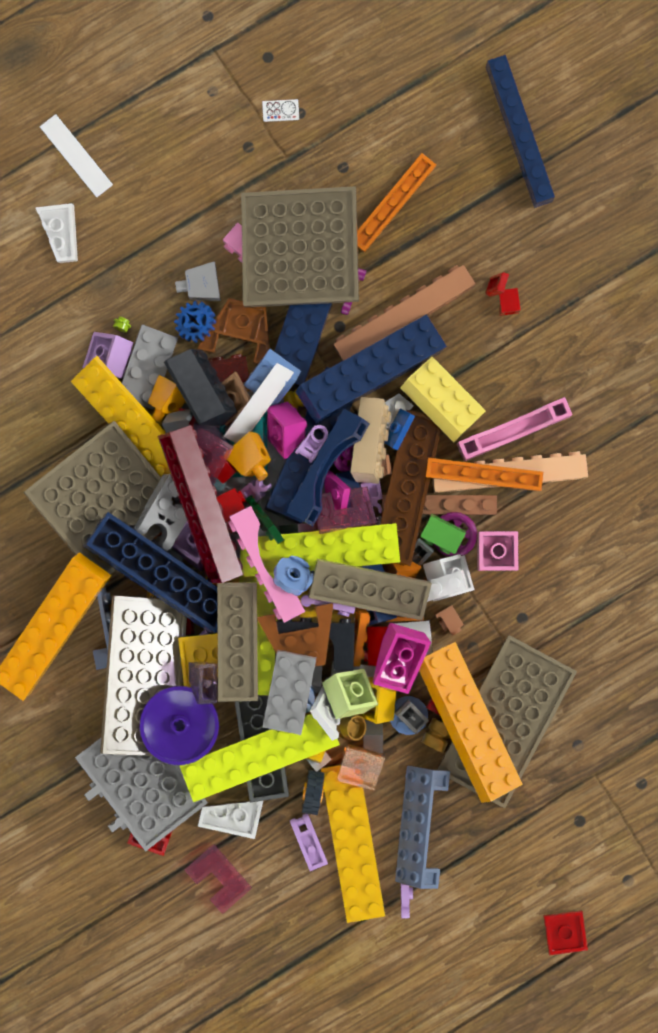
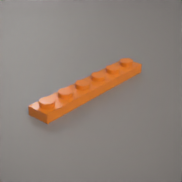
(394, 201)
(484, 474)

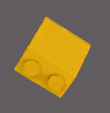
(386, 704)

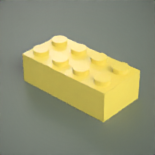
(442, 399)

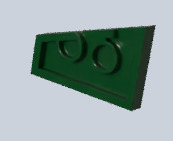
(266, 524)

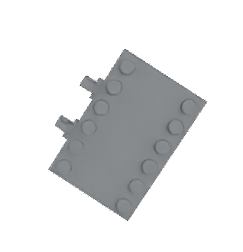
(142, 790)

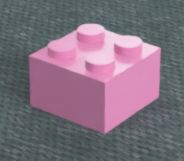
(497, 551)

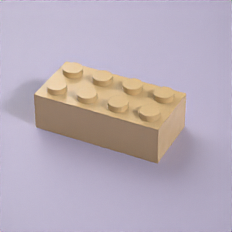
(370, 450)

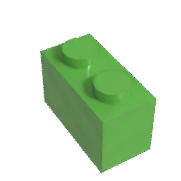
(442, 534)

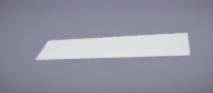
(76, 155)
(259, 403)

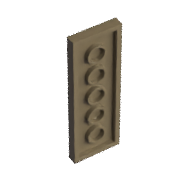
(369, 589)
(237, 642)

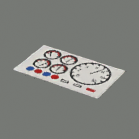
(280, 110)

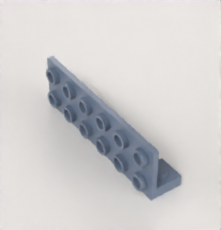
(104, 600)
(416, 827)

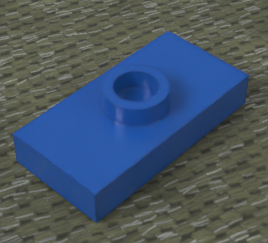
(399, 428)

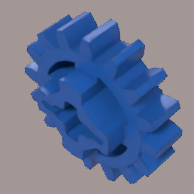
(202, 315)

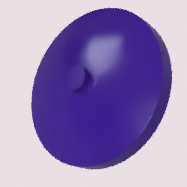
(177, 727)

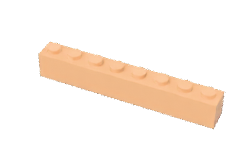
(554, 468)

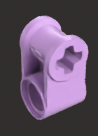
(312, 444)

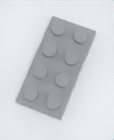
(147, 363)
(289, 692)

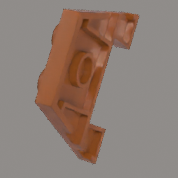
(242, 324)
(306, 641)

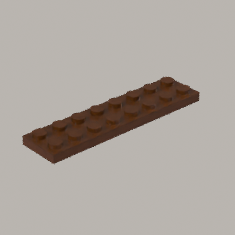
(409, 483)

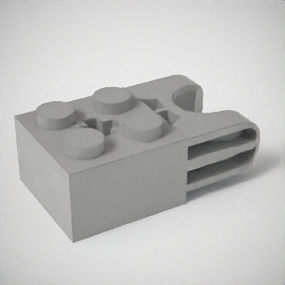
(162, 513)

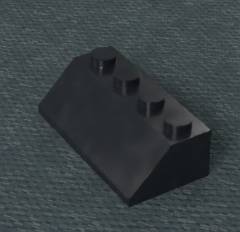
(201, 388)

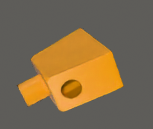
(165, 398)
(250, 456)

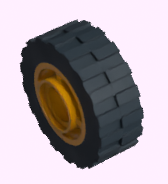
(313, 792)

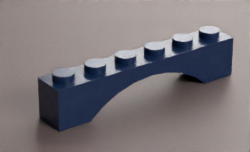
(346, 432)

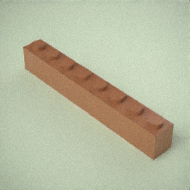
(424, 302)

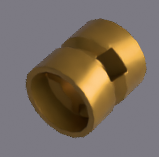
(351, 727)
(437, 735)

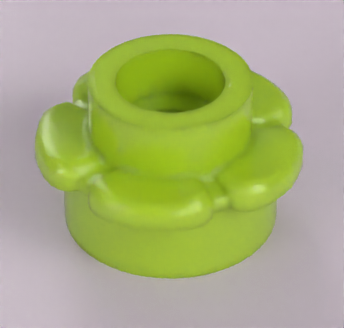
(121, 324)

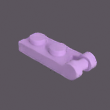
(343, 609)
(309, 842)

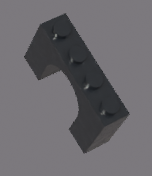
(341, 634)

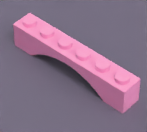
(514, 429)
(247, 527)

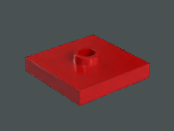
(565, 932)

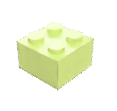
(349, 693)

